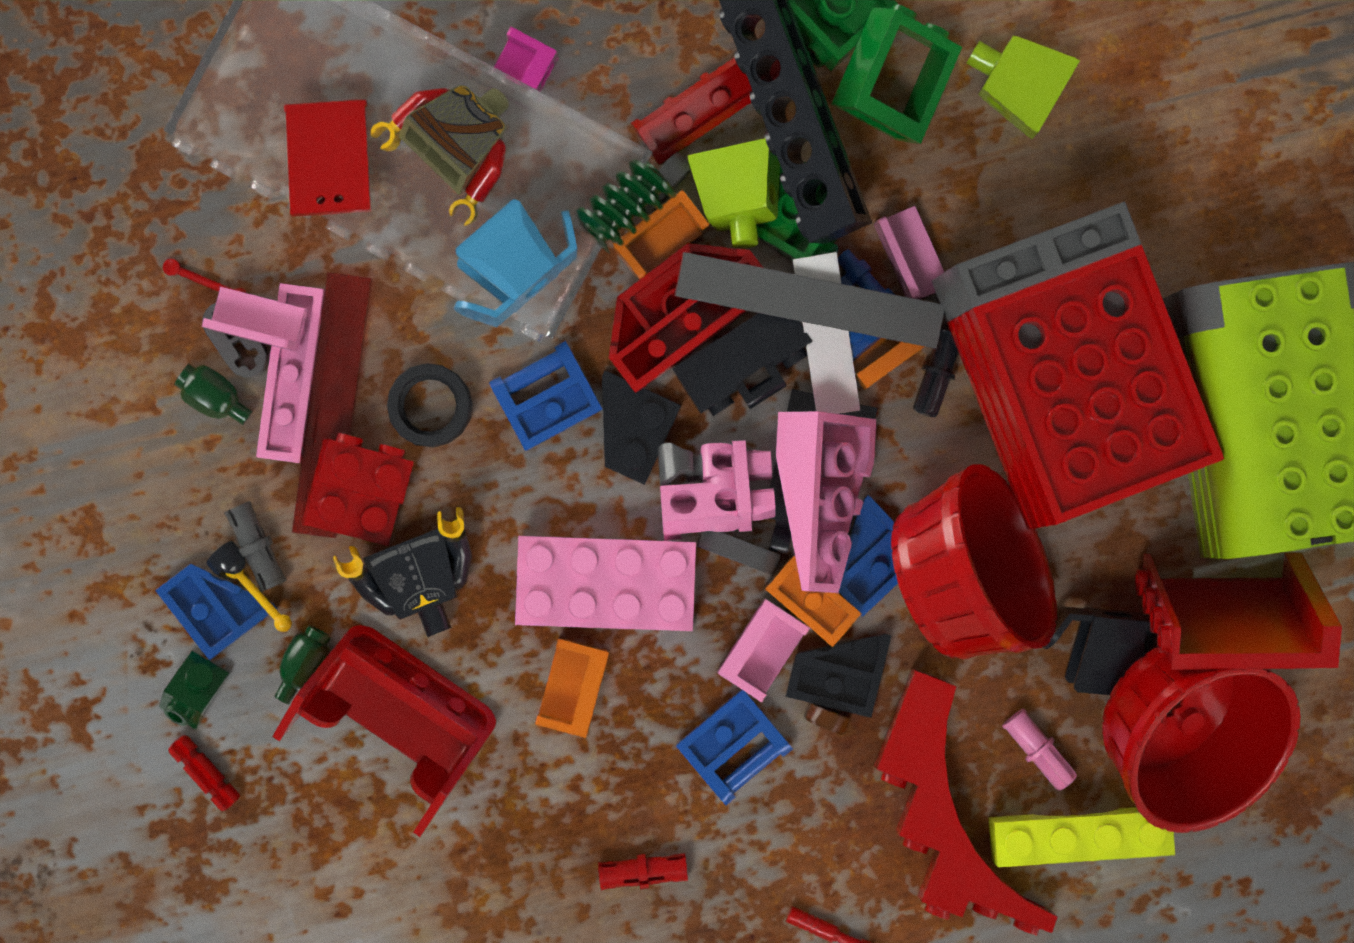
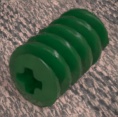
(624, 203)

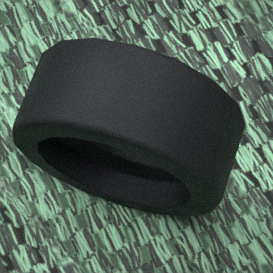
(397, 399)

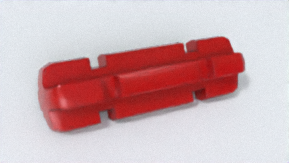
(203, 773)

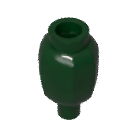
(211, 394)
(301, 660)

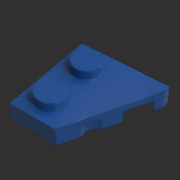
(870, 565)
(211, 608)

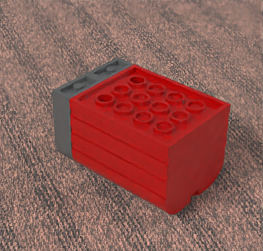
(1077, 367)

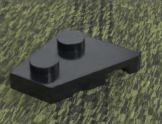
(841, 675)

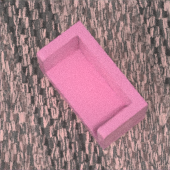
(762, 649)

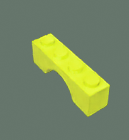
(1076, 838)

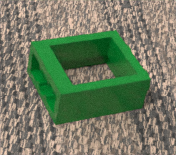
(866, 63)

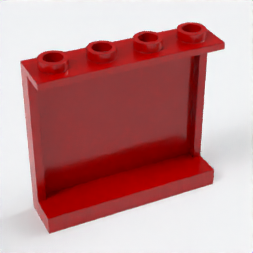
(1242, 619)

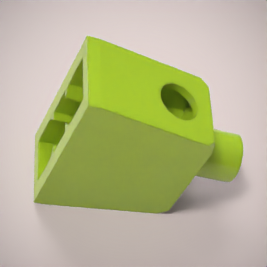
(1022, 80)
(738, 188)

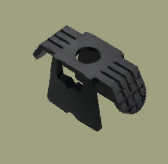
(1103, 647)

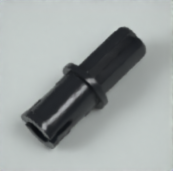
(937, 376)

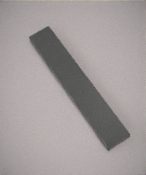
(809, 300)

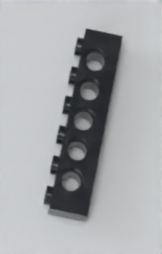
(813, 122)

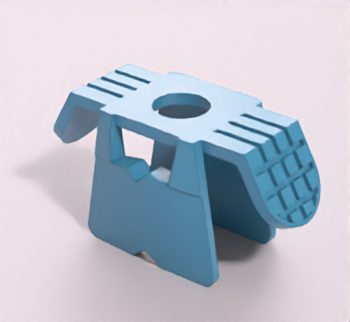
(511, 262)

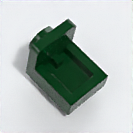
(192, 690)

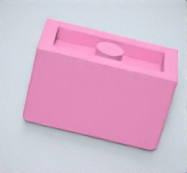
(910, 252)
(257, 319)

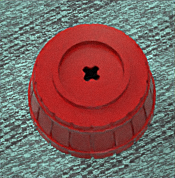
(974, 568)
(1210, 752)

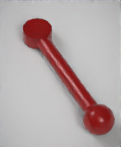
(173, 268)

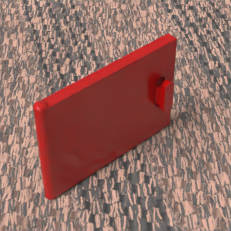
(328, 157)

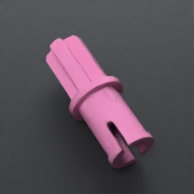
(1040, 750)

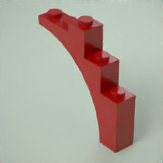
(956, 874)

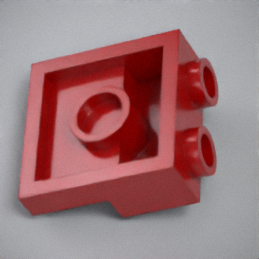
(357, 489)

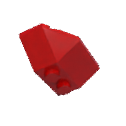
(660, 329)

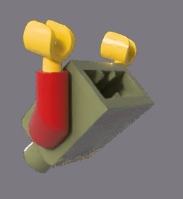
(454, 137)

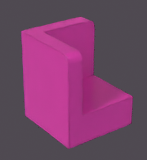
(527, 59)

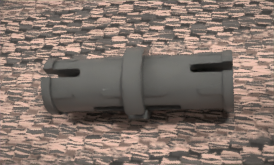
(255, 546)

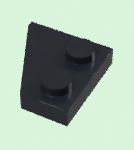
(634, 427)

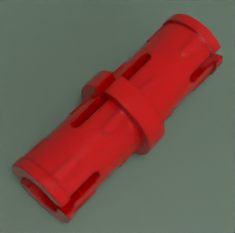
(642, 871)

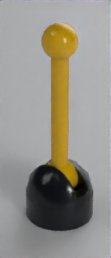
(229, 564)

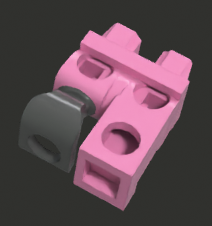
(724, 496)

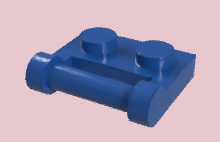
(552, 409)
(725, 735)

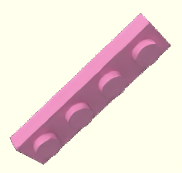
(290, 382)

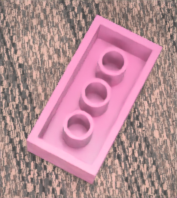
(605, 583)

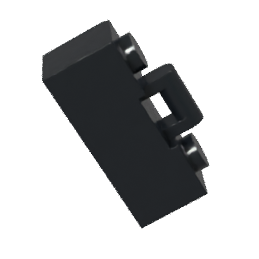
(723, 365)

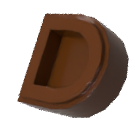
(826, 718)

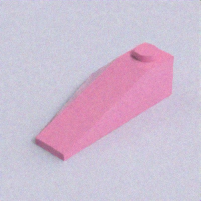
(821, 477)

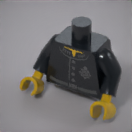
(415, 574)

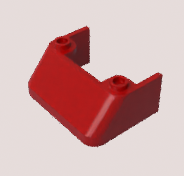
(400, 704)

